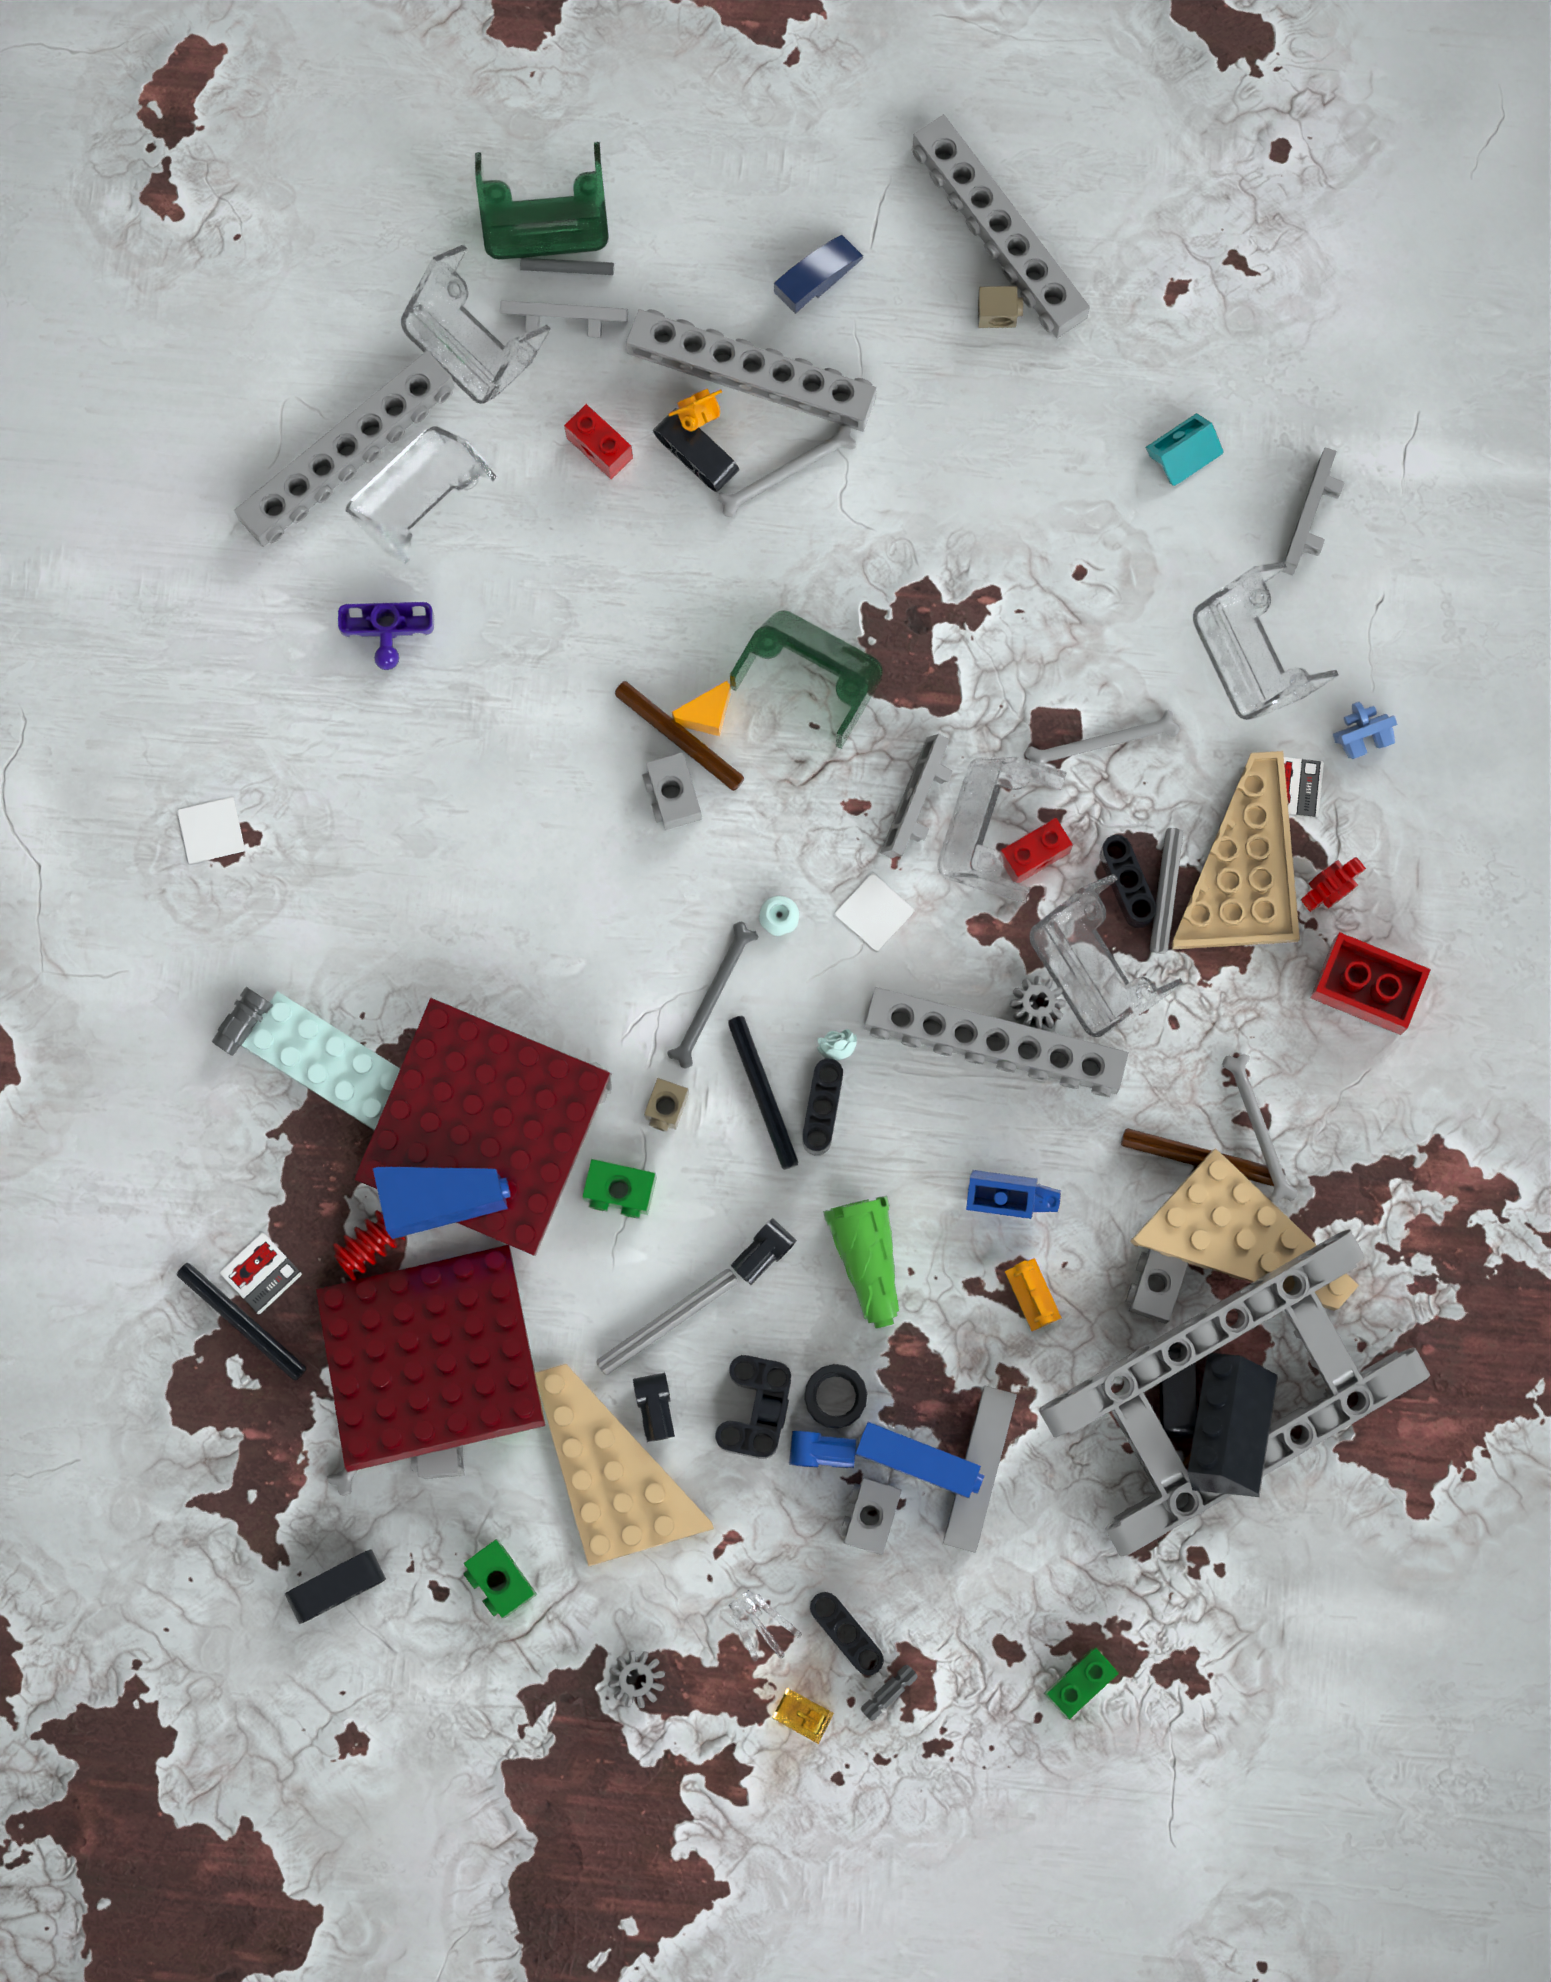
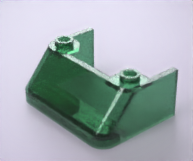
(546, 224)
(857, 670)

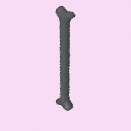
(684, 1051)

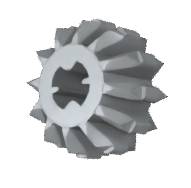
(1032, 993)
(630, 1689)

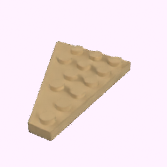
(1249, 875)
(1232, 1228)
(613, 1483)

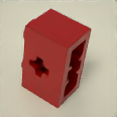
(598, 441)
(1036, 851)

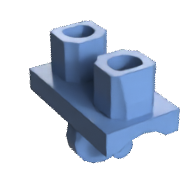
(1378, 727)

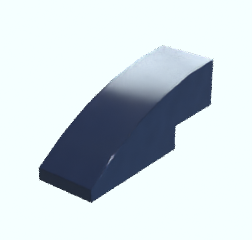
(816, 273)

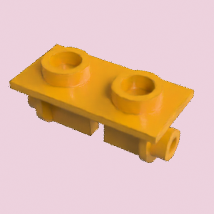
(698, 409)
(1033, 1294)

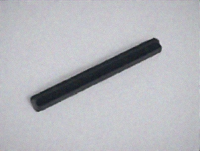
(763, 1092)
(241, 1321)

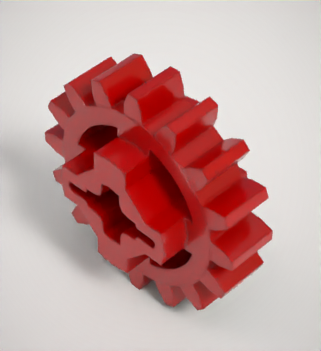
(1333, 884)

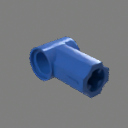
(813, 1449)

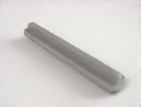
(1166, 890)

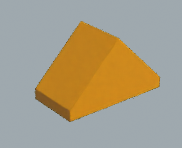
(706, 711)

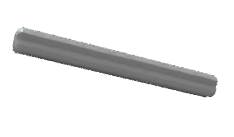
(667, 1321)

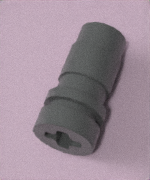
(241, 1021)

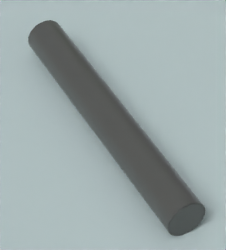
(567, 266)

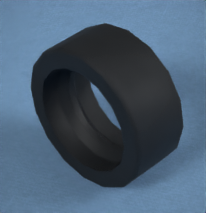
(835, 1371)

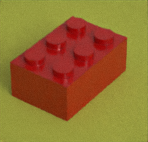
(1370, 983)

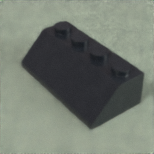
(1232, 1426)

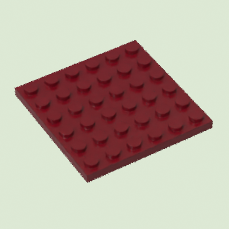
(489, 1102)
(429, 1358)

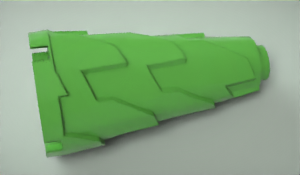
(866, 1248)

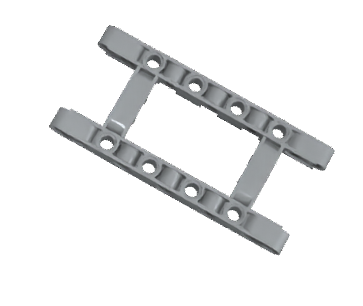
(1206, 1334)

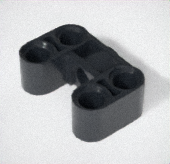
(768, 1408)

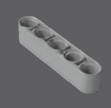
(984, 1450)

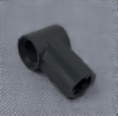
(768, 1246)
(653, 1399)

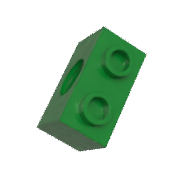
(604, 1175)
(517, 1589)
(1081, 1683)

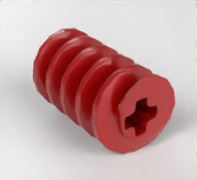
(364, 1246)

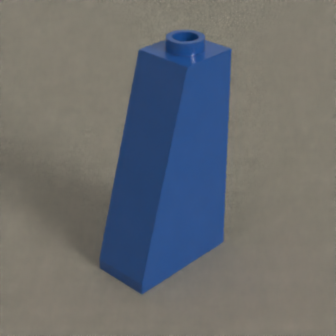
(434, 1197)
(919, 1460)

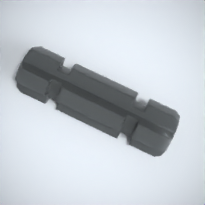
(889, 1692)

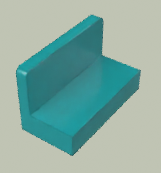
(1186, 448)

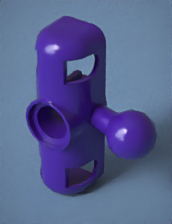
(368, 625)

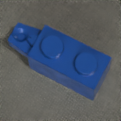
(1010, 1195)

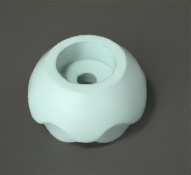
(775, 925)
(837, 1045)

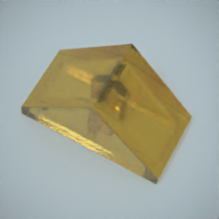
(803, 1715)

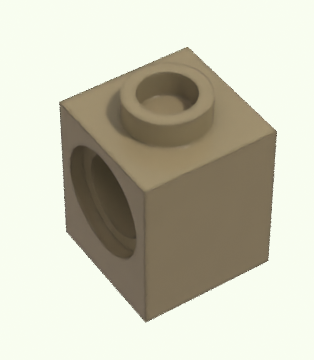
(999, 307)
(666, 1090)

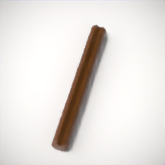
(679, 735)
(1190, 1154)

